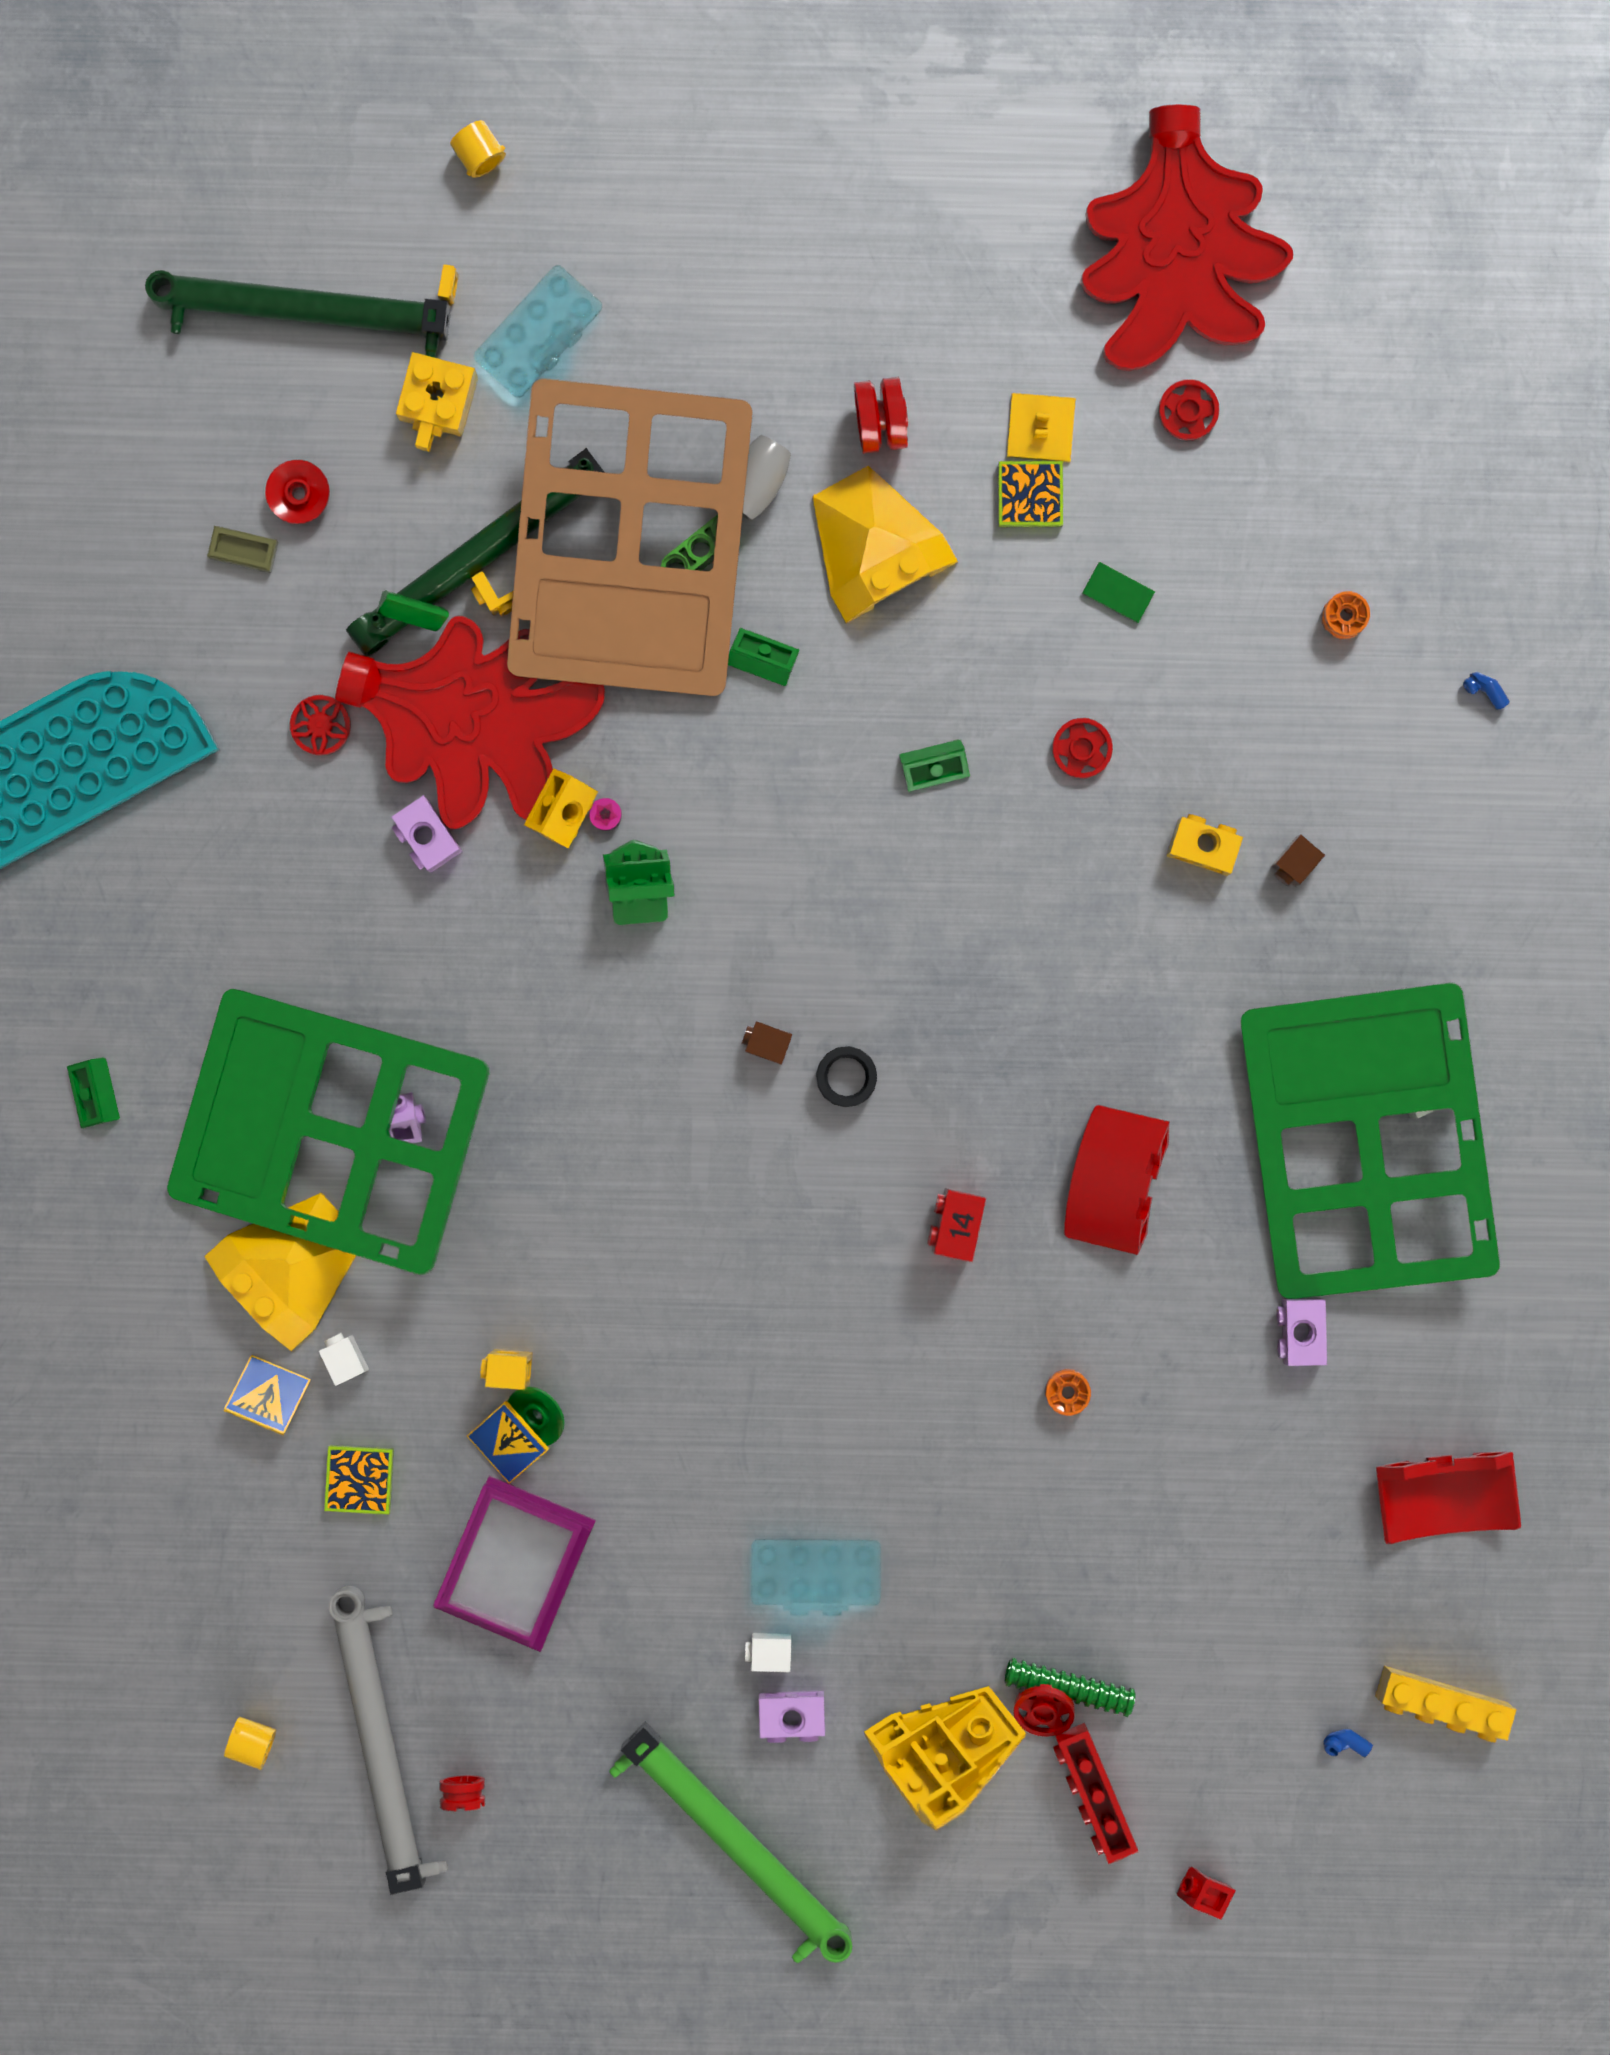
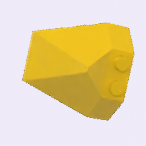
(874, 542)
(281, 1276)
(945, 1752)

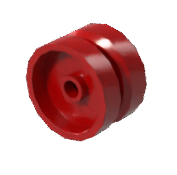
(881, 415)

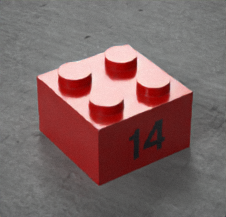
(957, 1224)

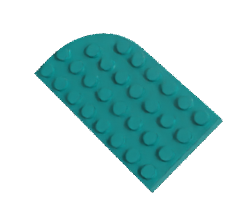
(90, 753)

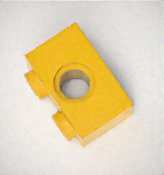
(561, 808)
(1186, 849)
(507, 1369)

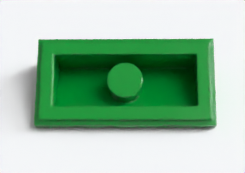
(1118, 592)
(412, 611)
(762, 656)
(934, 765)
(93, 1092)

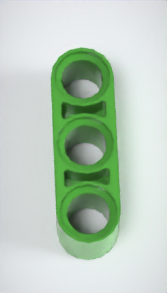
(683, 552)

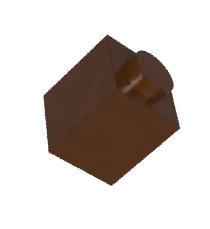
(1297, 861)
(767, 1042)

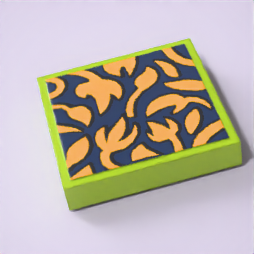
(1030, 493)
(359, 1479)

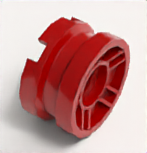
(462, 1792)

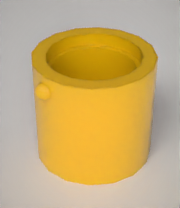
(478, 149)
(250, 1743)

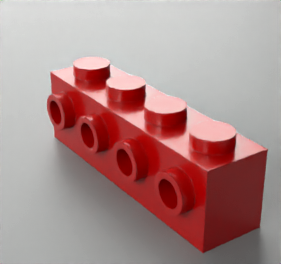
(1096, 1792)

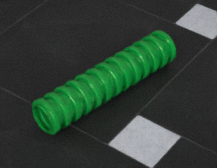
(1077, 1688)

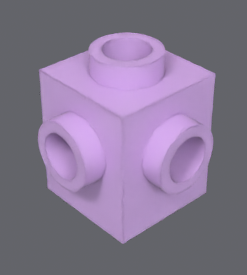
(407, 1119)

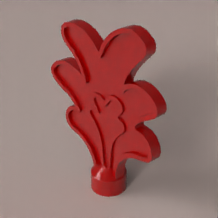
(1178, 244)
(467, 716)

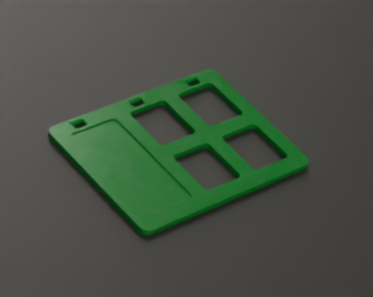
(1356, 1064)
(257, 1109)

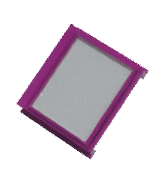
(514, 1563)

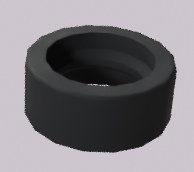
(863, 1059)

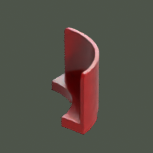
(1113, 1179)
(1448, 1496)

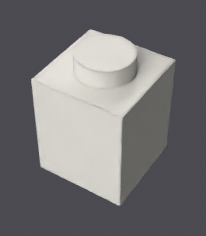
(343, 1358)
(769, 1652)

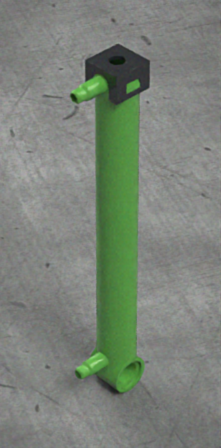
(737, 1842)

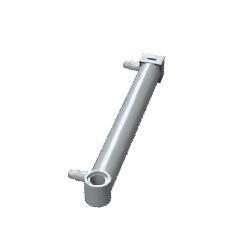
(404, 1866)

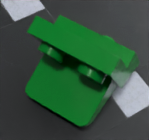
(638, 883)

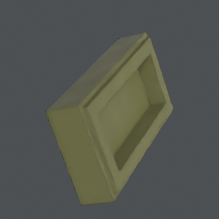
(242, 549)

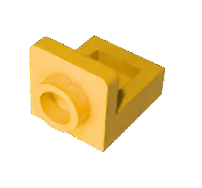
(485, 594)

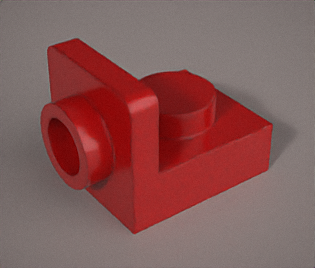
(1205, 1893)

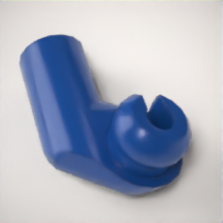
(1489, 685)
(1346, 1739)

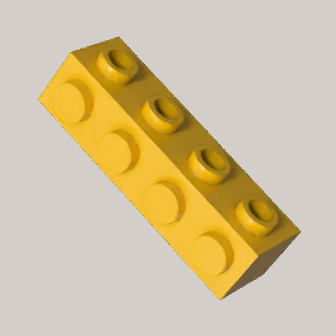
(1446, 1703)

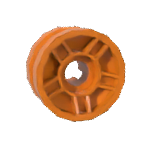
(1351, 603)
(1075, 1403)

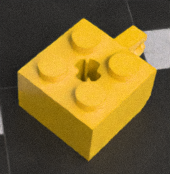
(432, 416)

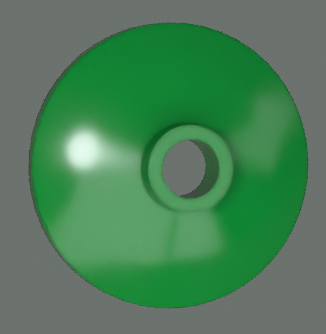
(539, 1412)

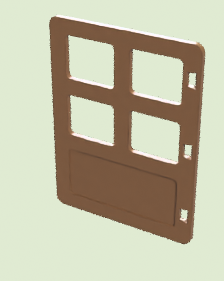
(621, 617)

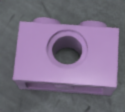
(442, 845)
(1314, 1347)
(807, 1703)

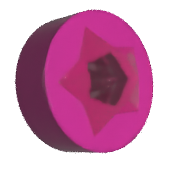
(605, 814)

